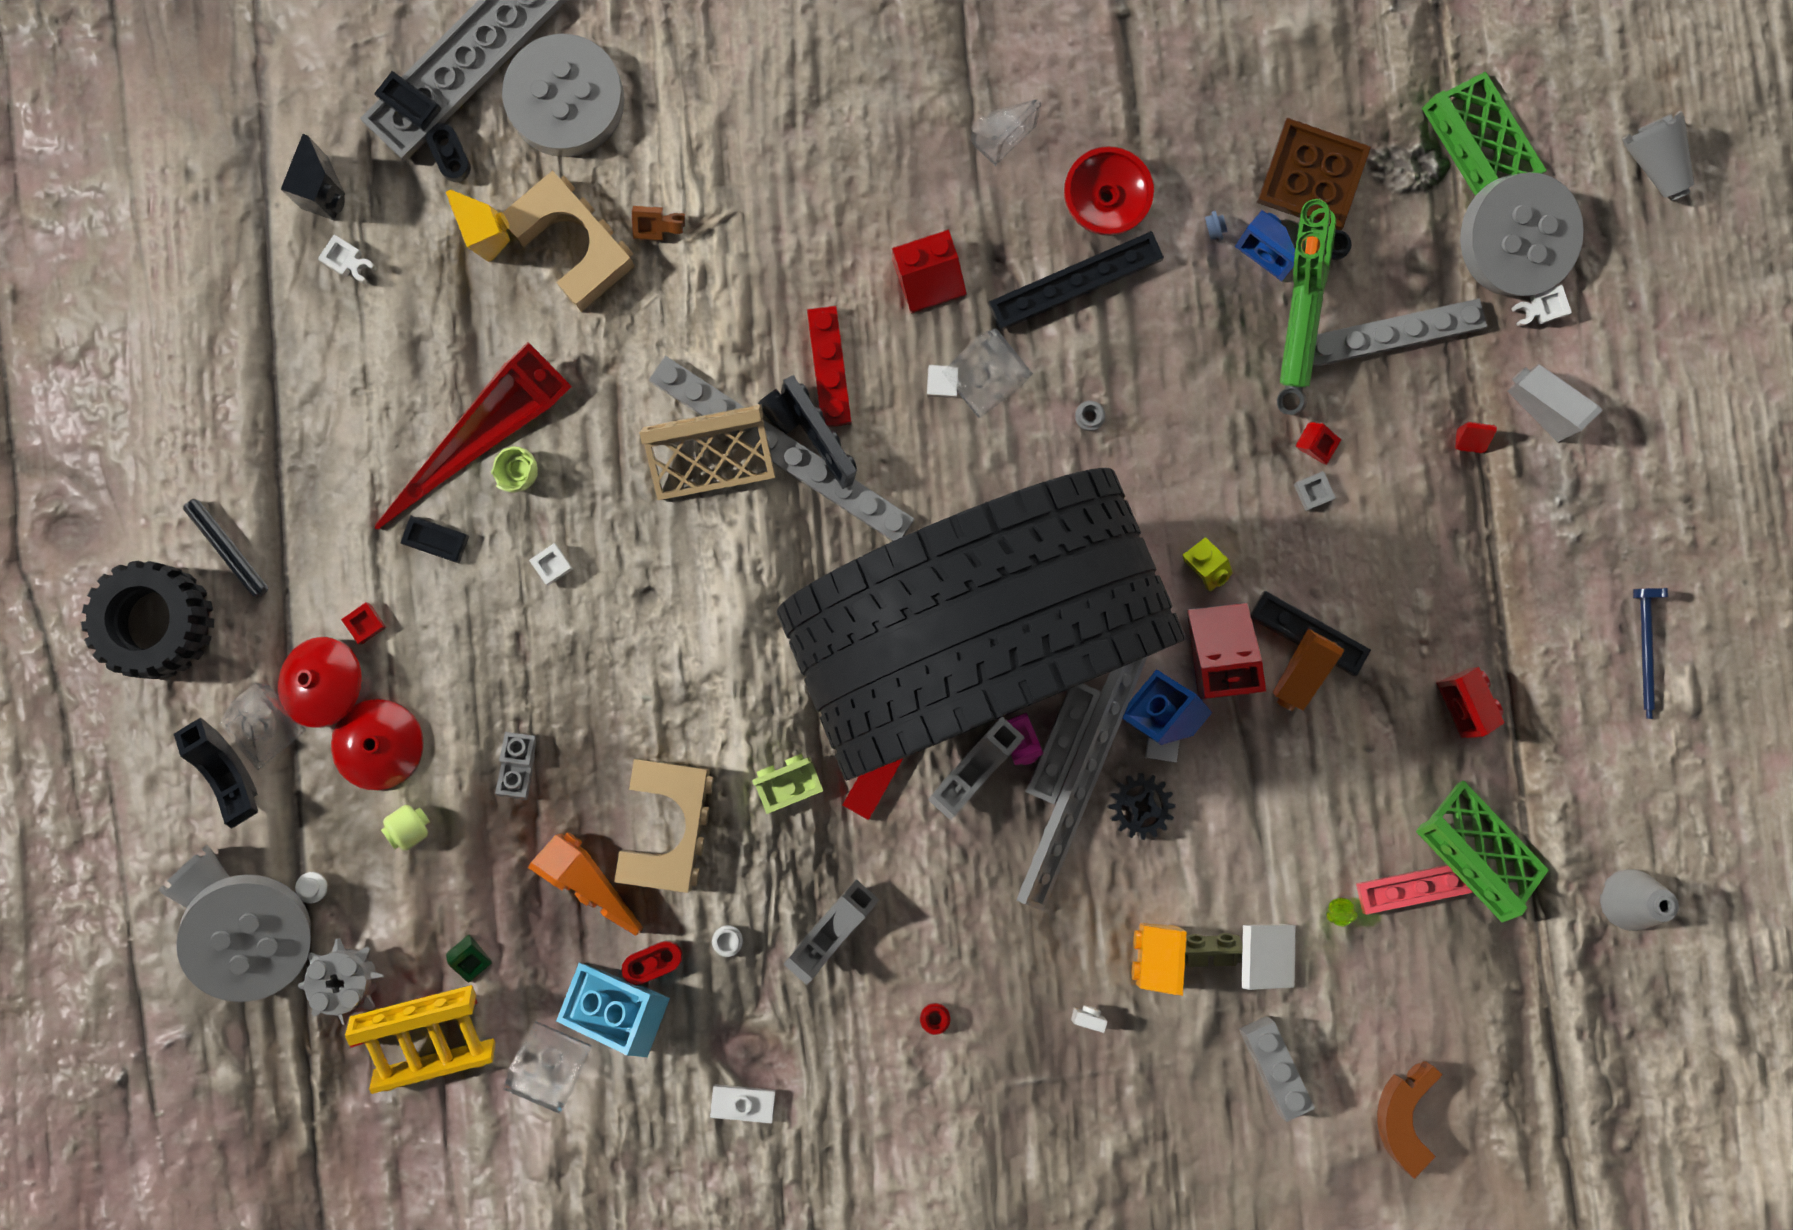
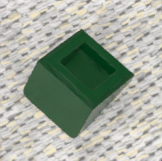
(468, 959)

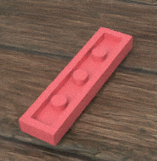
(1410, 889)

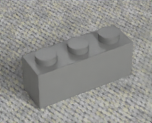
(1276, 1068)

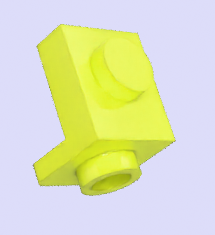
(1209, 564)

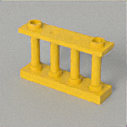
(416, 1014)

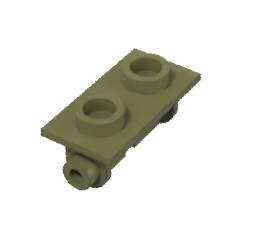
(1224, 948)

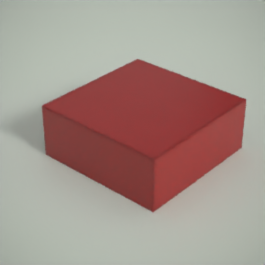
(363, 623)

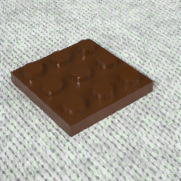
(1313, 166)

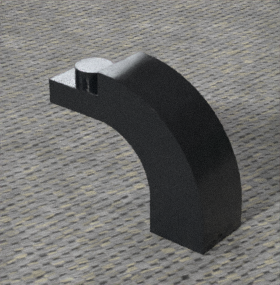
(222, 769)

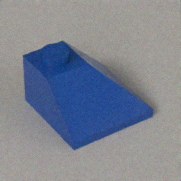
(1268, 245)
(1166, 710)

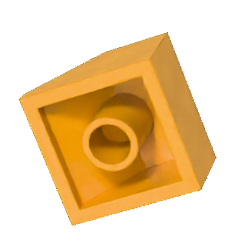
(1160, 958)

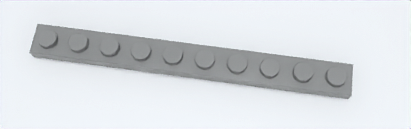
(785, 452)
(1079, 785)

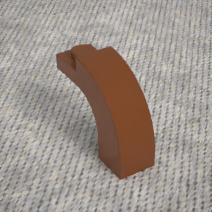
(1396, 1117)

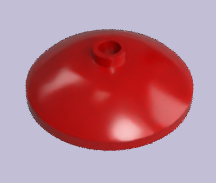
(1111, 173)
(331, 685)
(396, 748)

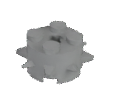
(322, 984)

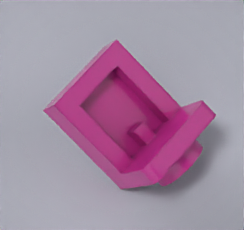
(1029, 748)

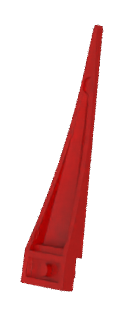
(511, 399)

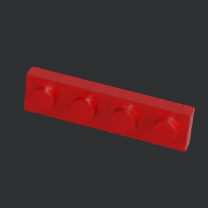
(829, 365)

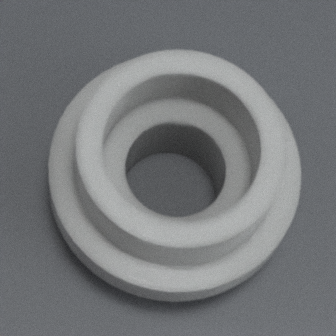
(1090, 406)

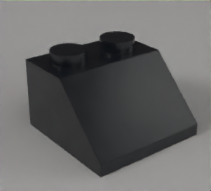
(313, 181)

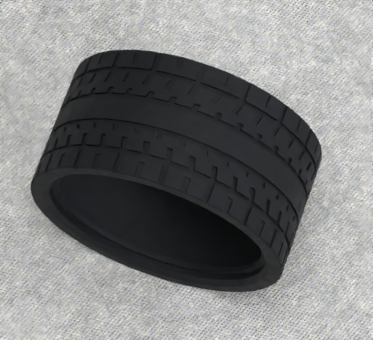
(977, 618)

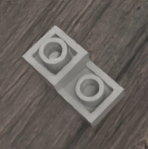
(516, 765)

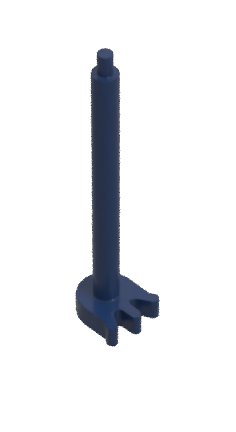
(1647, 644)

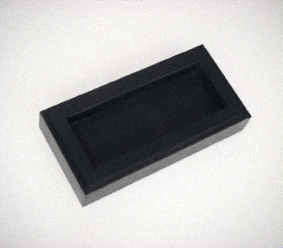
(407, 101)
(434, 539)

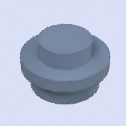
(1216, 226)

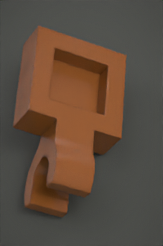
(651, 224)

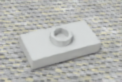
(742, 1103)

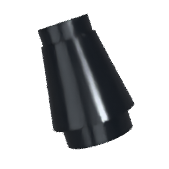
(778, 410)

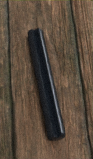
(225, 548)

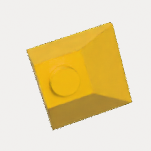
(480, 225)

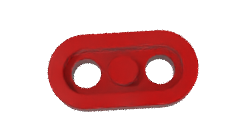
(652, 961)

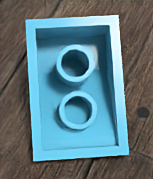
(613, 1011)

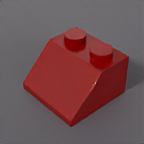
(929, 271)
(1471, 703)

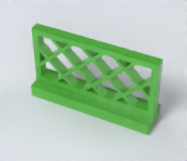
(1466, 147)
(1472, 865)

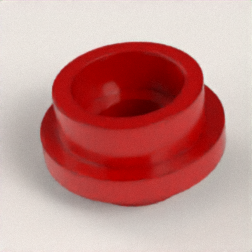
(940, 1027)

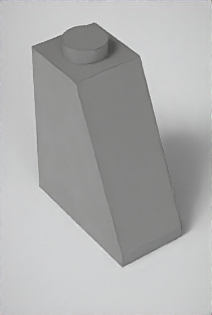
(1553, 402)

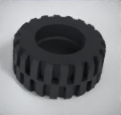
(110, 610)

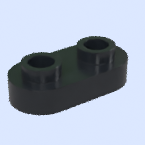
(449, 154)

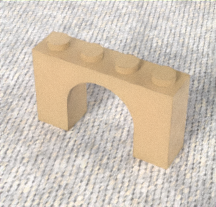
(554, 202)
(677, 868)

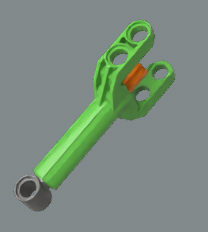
(1309, 279)

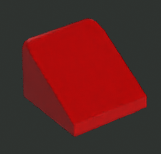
(1474, 437)
(1318, 442)

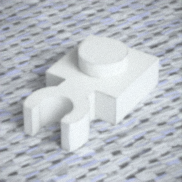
(345, 258)
(1545, 306)

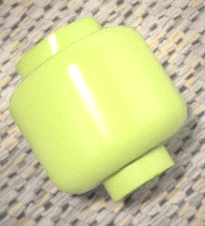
(405, 827)

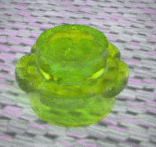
(1341, 912)

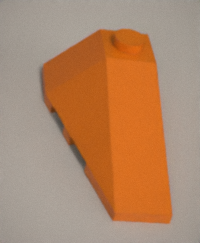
(571, 867)

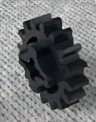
(1135, 819)

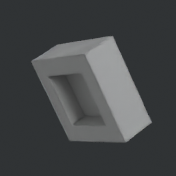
(1314, 491)

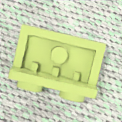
(787, 784)

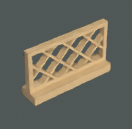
(704, 426)

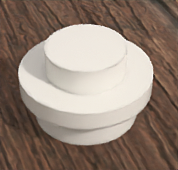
(311, 887)
(727, 941)

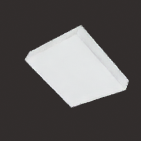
(1268, 956)

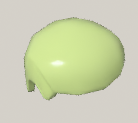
(514, 469)

